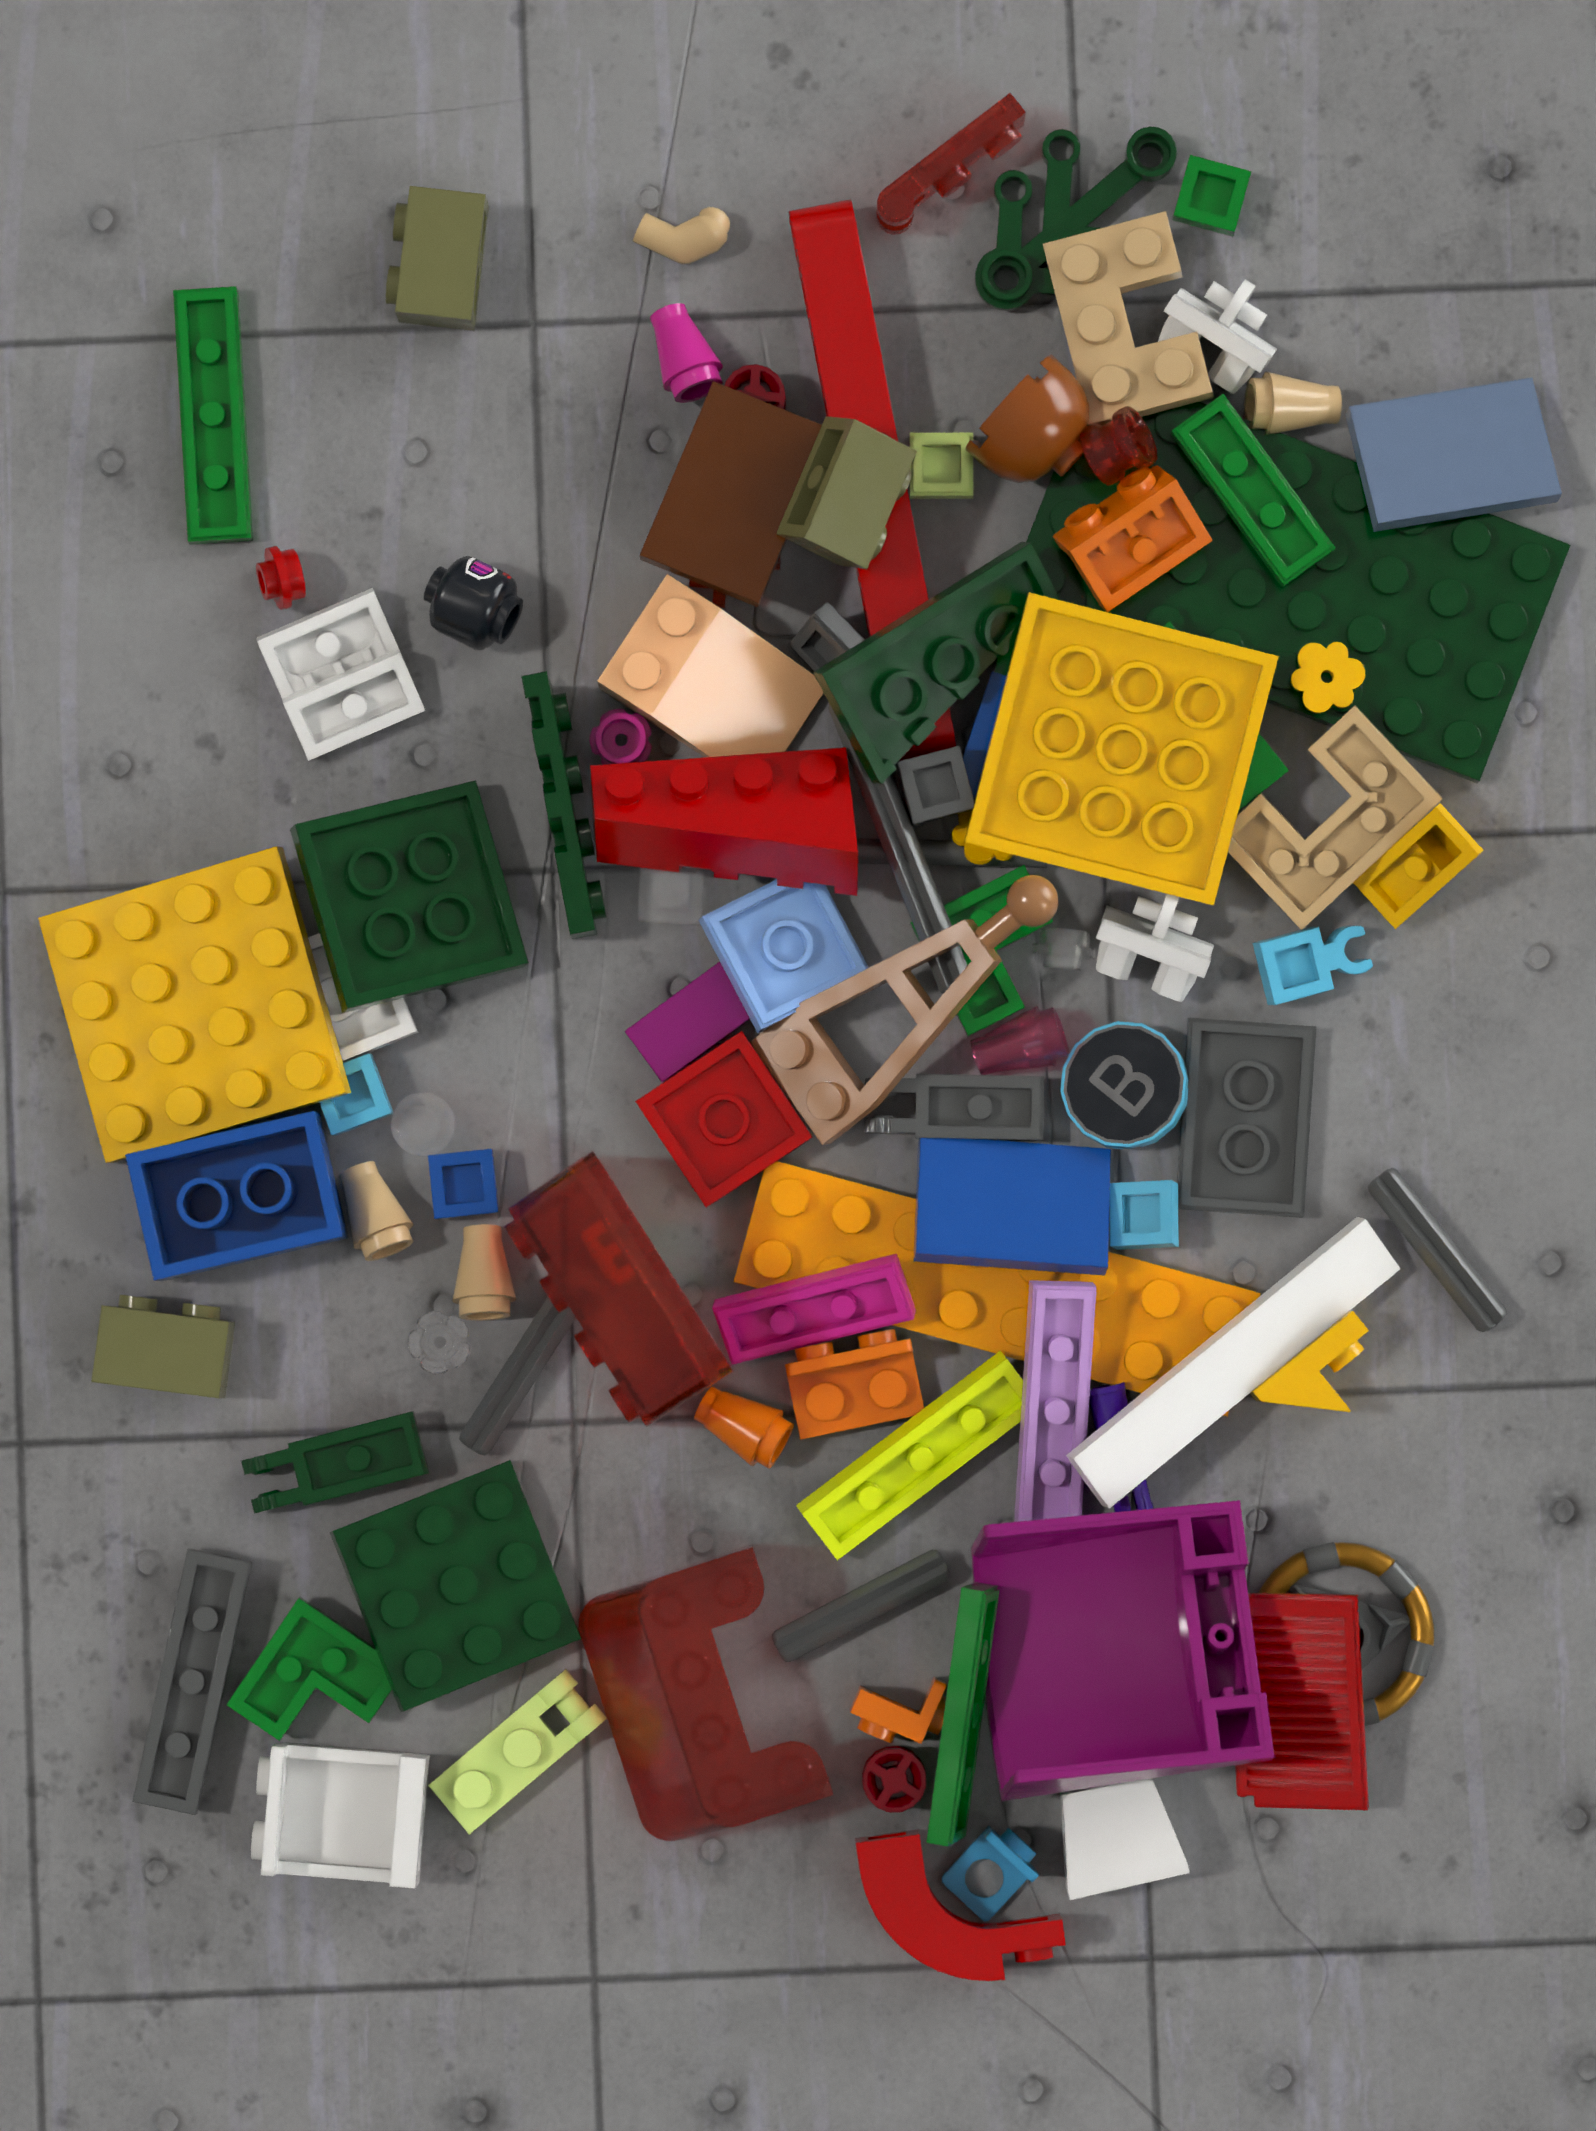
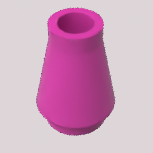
(684, 354)

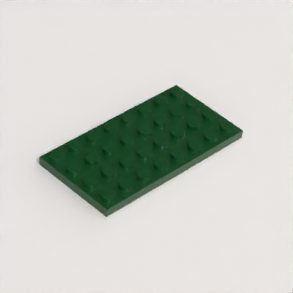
(1426, 608)

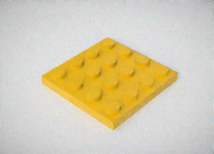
(1121, 748)
(194, 1004)

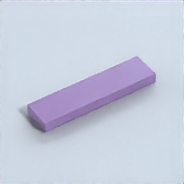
(1054, 1398)

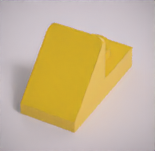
(1418, 866)
(1300, 1378)

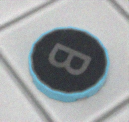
(1124, 1085)

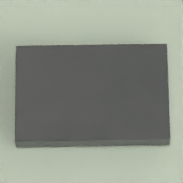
(1246, 1117)

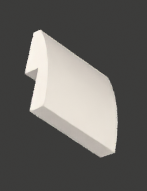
(340, 674)

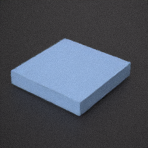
(782, 948)

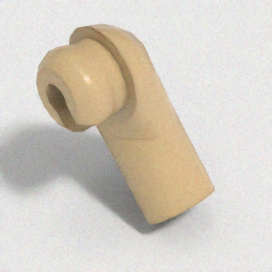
(687, 241)

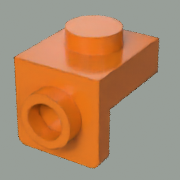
(886, 1717)

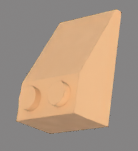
(709, 678)

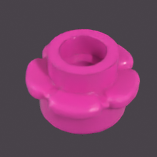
(616, 723)

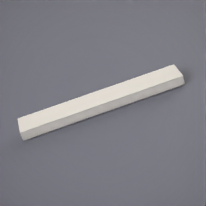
(1233, 1362)

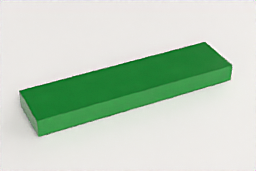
(213, 415)
(963, 1713)

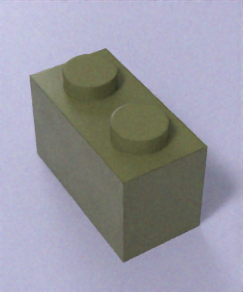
(439, 258)
(847, 492)
(163, 1349)

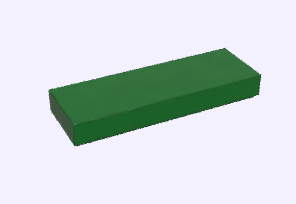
(1252, 490)

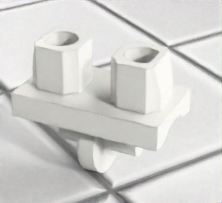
(1242, 350)
(1128, 935)

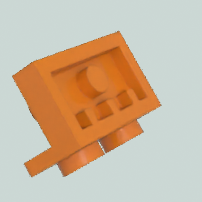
(1132, 535)
(854, 1386)

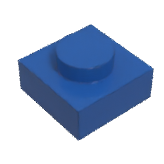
(463, 1184)

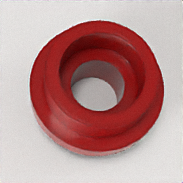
(281, 577)

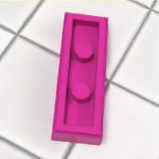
(814, 1309)

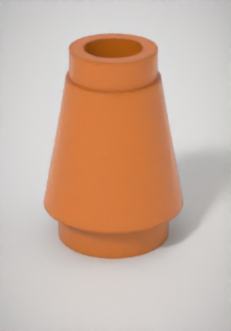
(745, 1426)

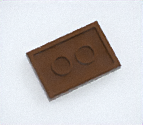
(731, 495)

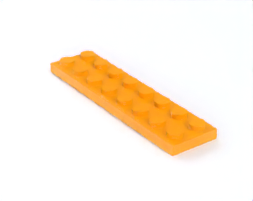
(1143, 1311)

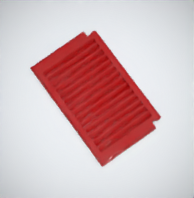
(1314, 1702)

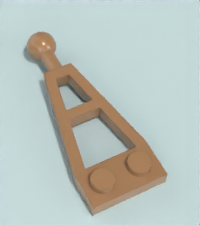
(813, 1067)

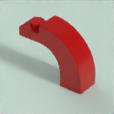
(924, 1928)

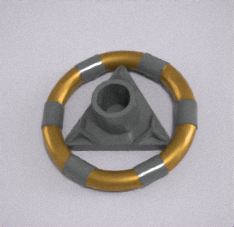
(1376, 1624)

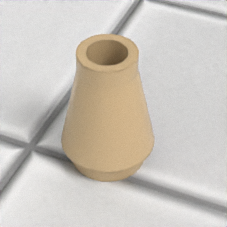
(1289, 403)
(375, 1215)
(483, 1275)

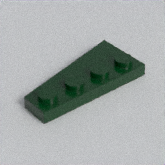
(561, 780)

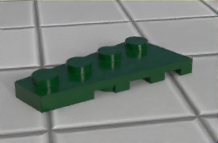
(919, 665)

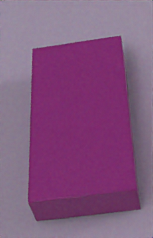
(688, 1023)

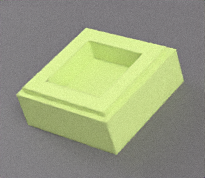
(941, 466)

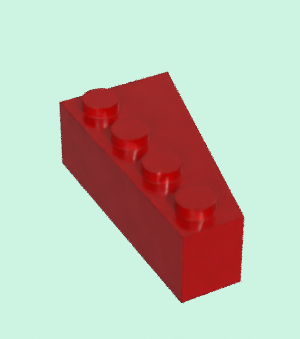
(732, 815)

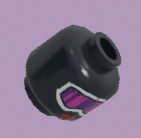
(473, 603)

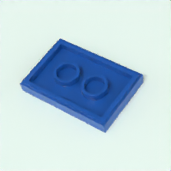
(1012, 1205)

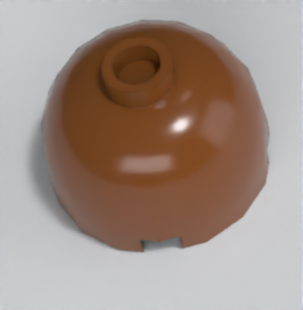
(1035, 427)

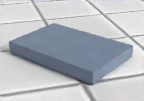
(1453, 454)

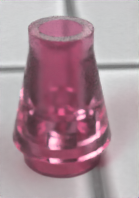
(1022, 1043)

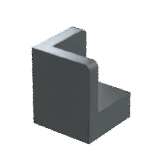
(934, 786)

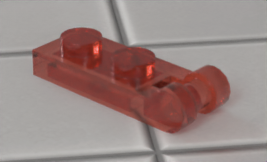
(948, 165)

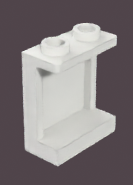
(342, 1813)

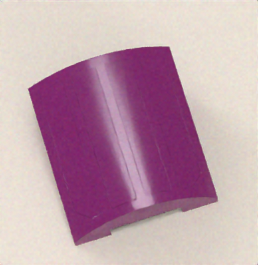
(1120, 1648)

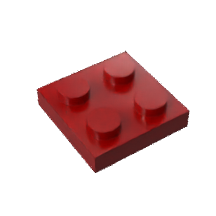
(724, 1119)

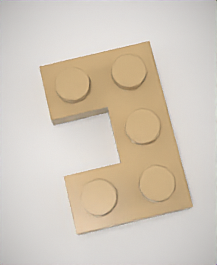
(1088, 282)
(1383, 807)

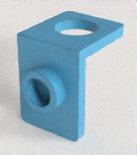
(1012, 1857)

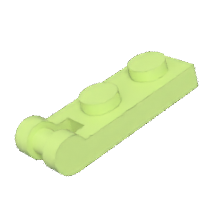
(515, 1753)

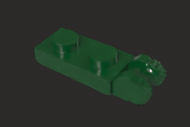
(344, 1461)

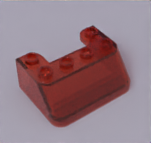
(617, 1290)
(675, 1705)

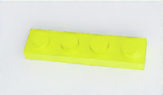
(916, 1456)

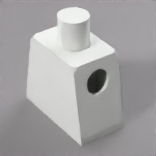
(1117, 1838)

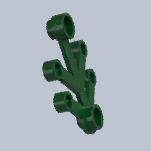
(1058, 217)

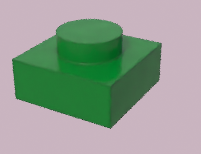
(1211, 195)

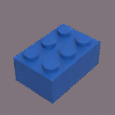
(236, 1196)

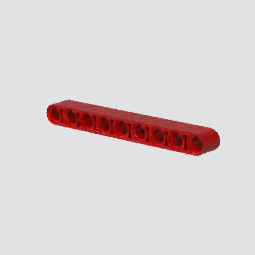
(857, 389)

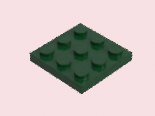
(409, 896)
(455, 1586)

